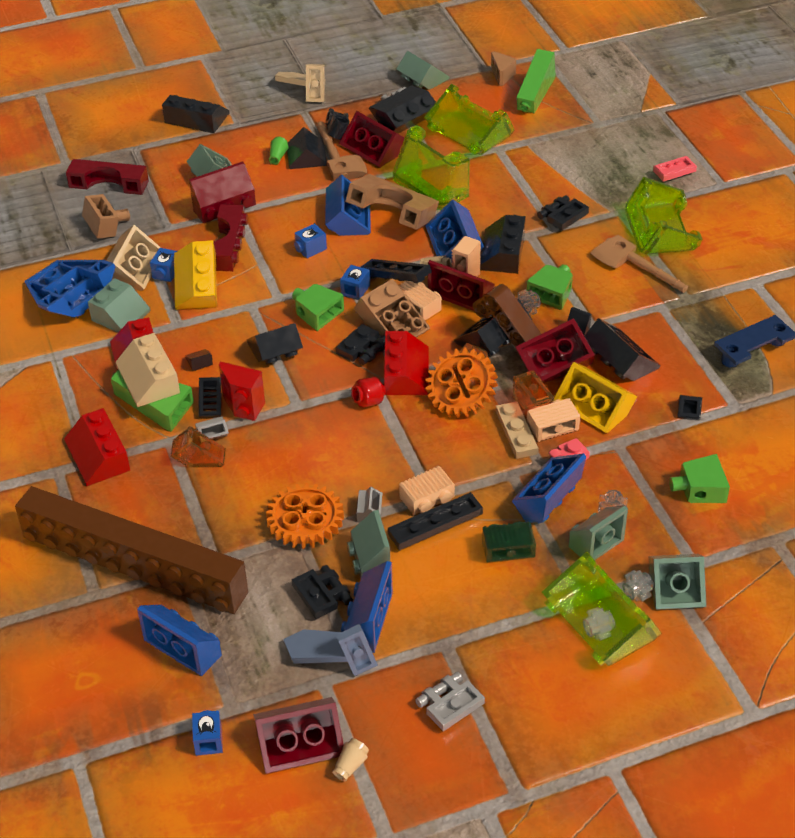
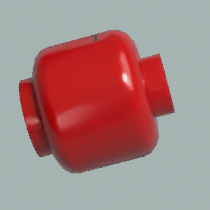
(368, 392)

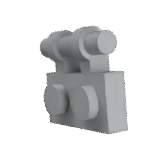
(453, 706)

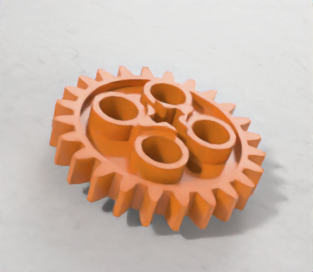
(480, 373)
(305, 515)

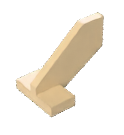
(313, 80)

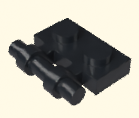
(563, 212)
(358, 345)
(315, 593)

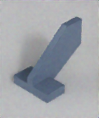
(329, 646)

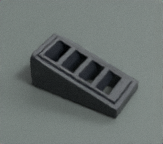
(210, 383)

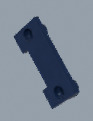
(736, 347)

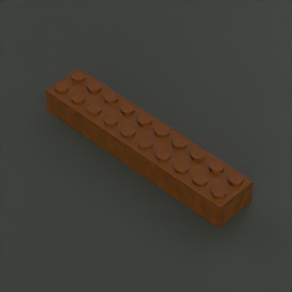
(133, 550)

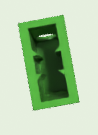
(552, 285)
(318, 305)
(702, 481)

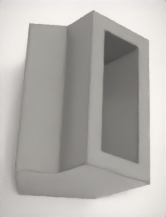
(213, 428)
(367, 502)

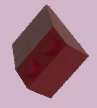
(555, 351)

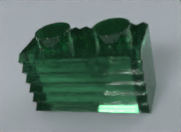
(508, 541)

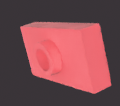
(674, 168)

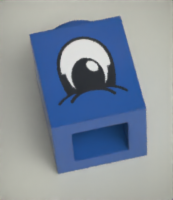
(310, 241)
(163, 265)
(355, 282)
(207, 732)

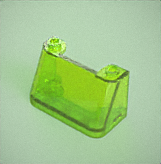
(467, 122)
(430, 172)
(656, 220)
(589, 587)

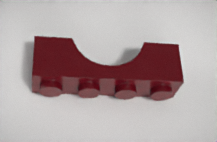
(86, 173)
(231, 223)

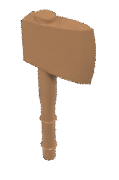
(349, 166)
(618, 250)

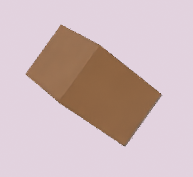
(503, 67)

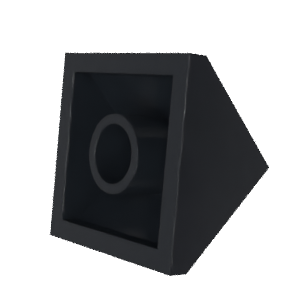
(306, 151)

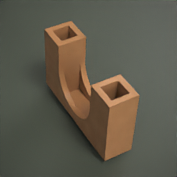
(415, 207)

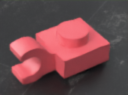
(570, 448)

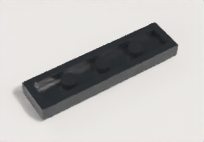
(397, 270)
(435, 521)

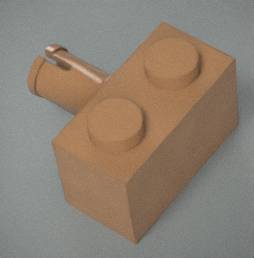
(102, 217)

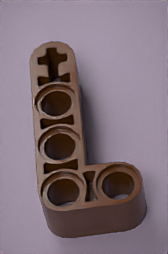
(507, 313)

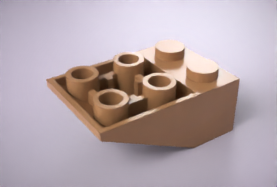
(390, 310)

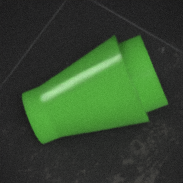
(278, 148)

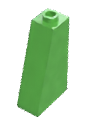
(537, 81)
(164, 412)

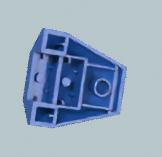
(69, 285)

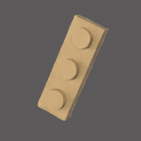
(516, 430)

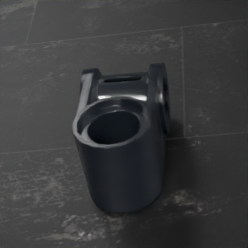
(336, 123)

